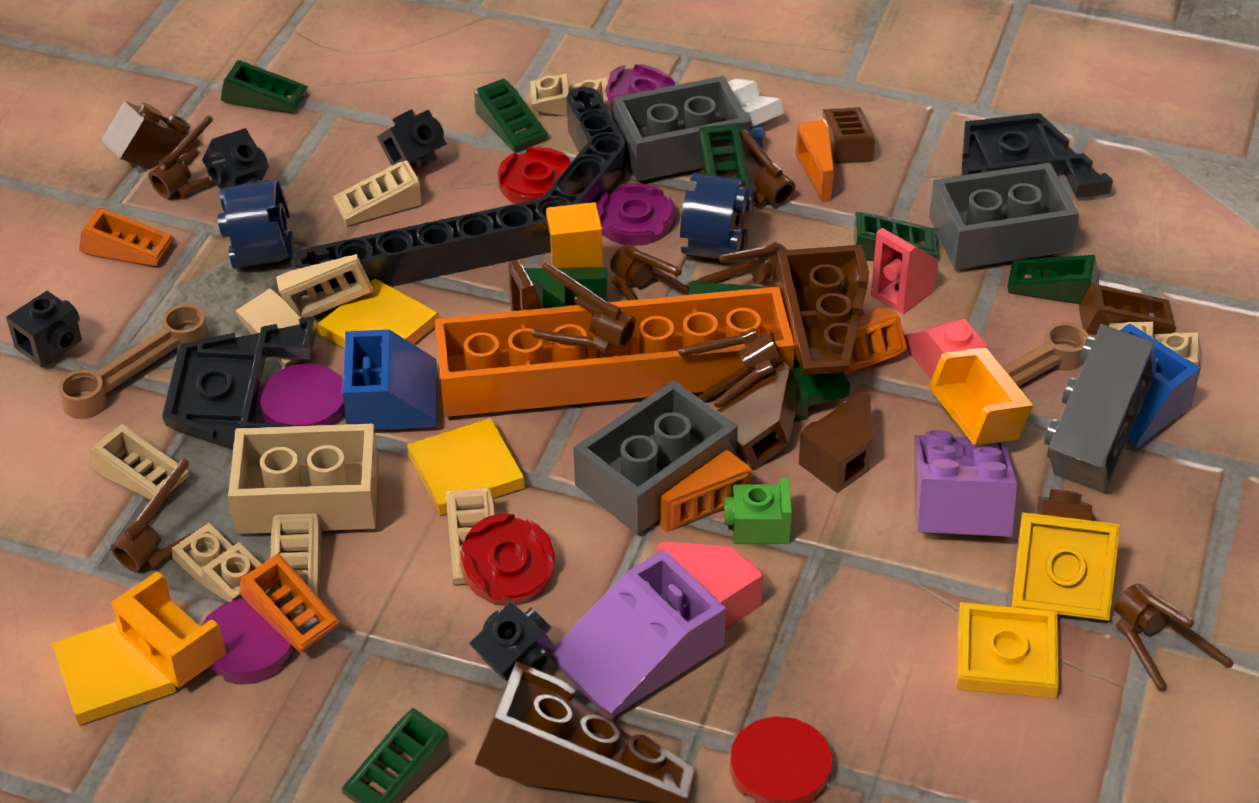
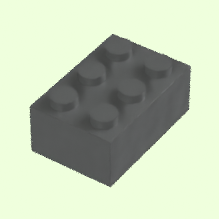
(664, 125)
(1003, 215)
(1101, 407)
(650, 452)

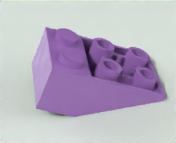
(963, 486)
(641, 634)

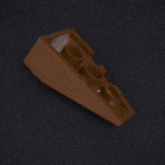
(823, 303)
(559, 743)

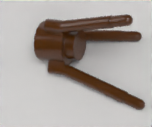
(173, 173)
(770, 181)
(761, 266)
(637, 268)
(609, 323)
(758, 357)
(140, 541)
(1147, 613)

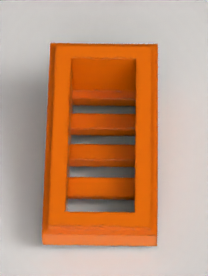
(815, 156)
(113, 238)
(884, 336)
(703, 491)
(278, 570)

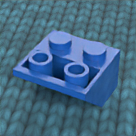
(388, 381)
(1169, 392)

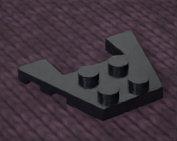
(1028, 141)
(220, 379)

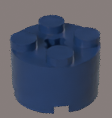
(715, 216)
(256, 224)

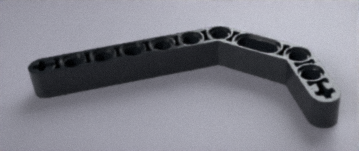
(495, 233)

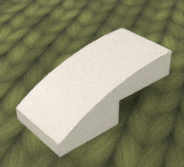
(756, 107)

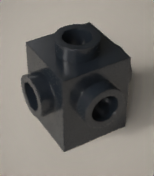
(413, 138)
(234, 160)
(44, 328)
(512, 637)

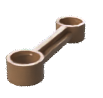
(1049, 354)
(130, 362)

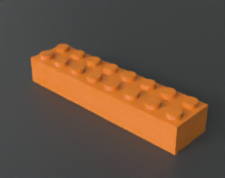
(499, 366)

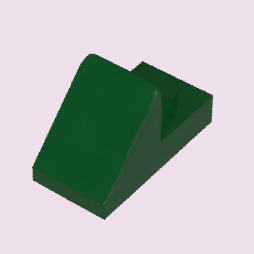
(555, 294)

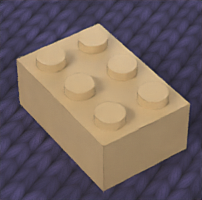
(304, 471)

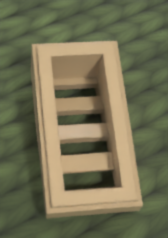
(389, 192)
(317, 302)
(124, 441)
(465, 509)
(298, 533)

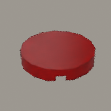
(531, 173)
(507, 559)
(780, 761)

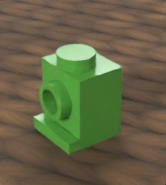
(760, 513)

